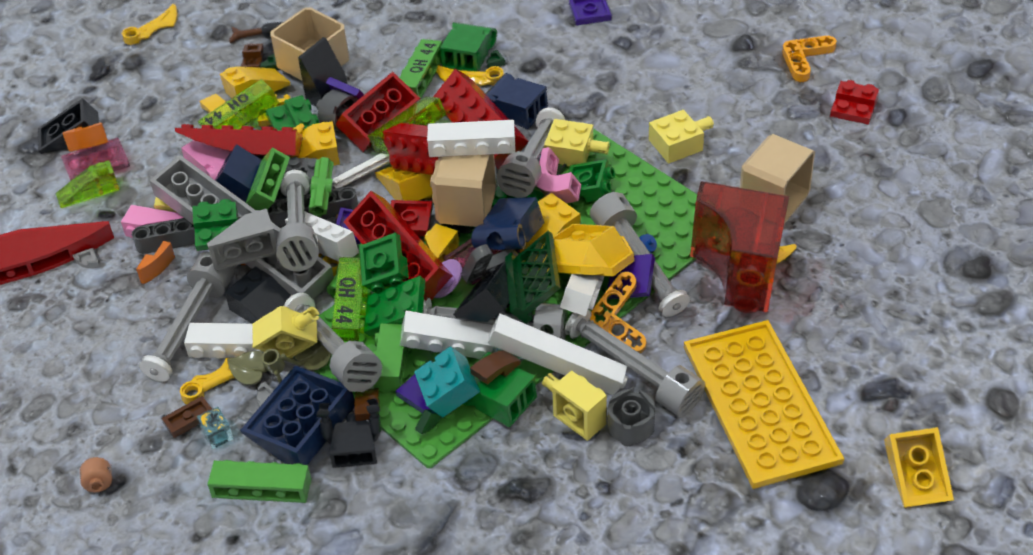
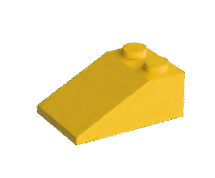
(240, 78)
(319, 142)
(405, 184)
(556, 217)
(919, 467)

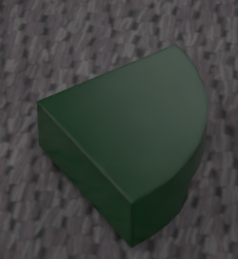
(495, 59)
(269, 63)
(427, 421)

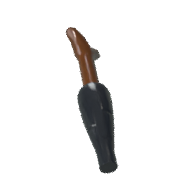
(265, 30)

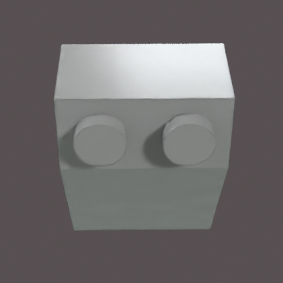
(243, 241)

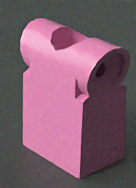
(205, 157)

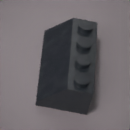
(486, 298)

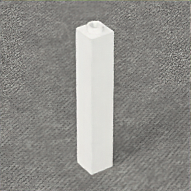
(557, 354)

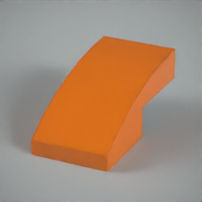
(85, 137)
(152, 265)

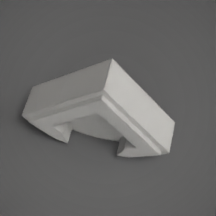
(86, 259)
(263, 393)

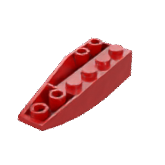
(254, 141)
(45, 248)

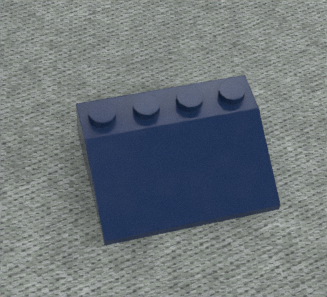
(288, 418)

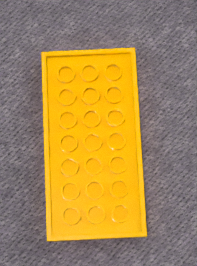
(762, 404)

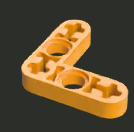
(820, 46)
(611, 319)

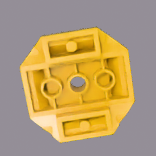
(591, 250)

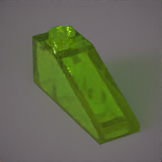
(91, 183)

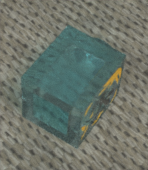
(215, 427)

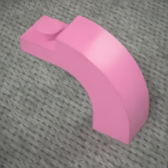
(563, 186)

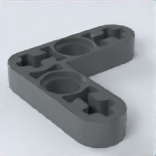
(483, 262)

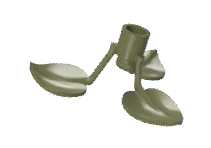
(250, 366)

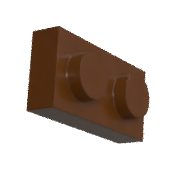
(185, 417)

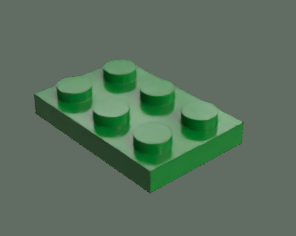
(391, 304)

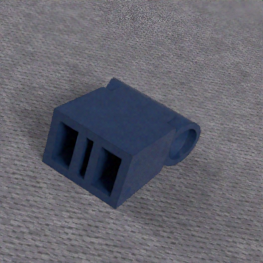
(519, 99)
(239, 172)
(509, 224)

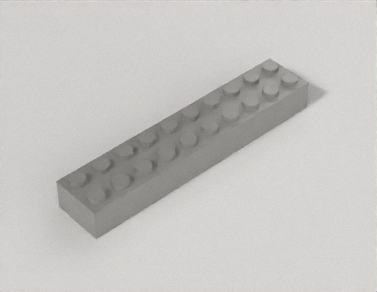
(185, 186)

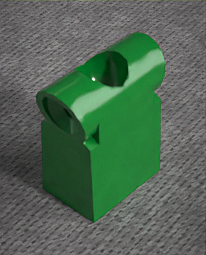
(467, 46)
(505, 396)

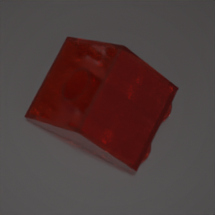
(740, 240)

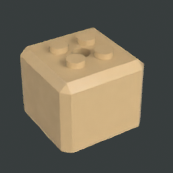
(301, 33)
(780, 169)
(463, 189)

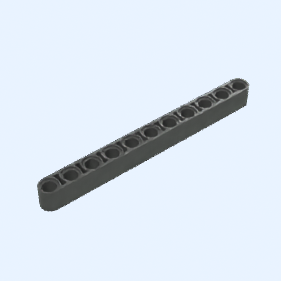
(182, 233)

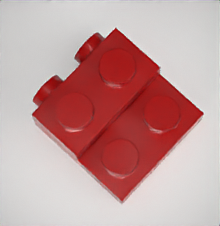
(855, 102)
(415, 214)

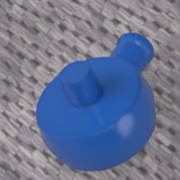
(649, 242)

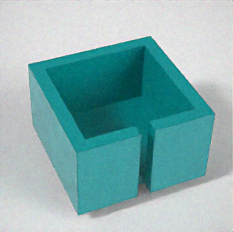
(446, 381)

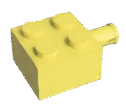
(678, 135)
(573, 142)
(286, 331)
(578, 403)

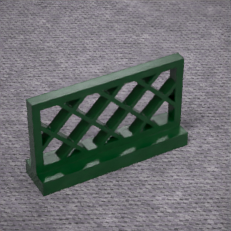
(520, 280)

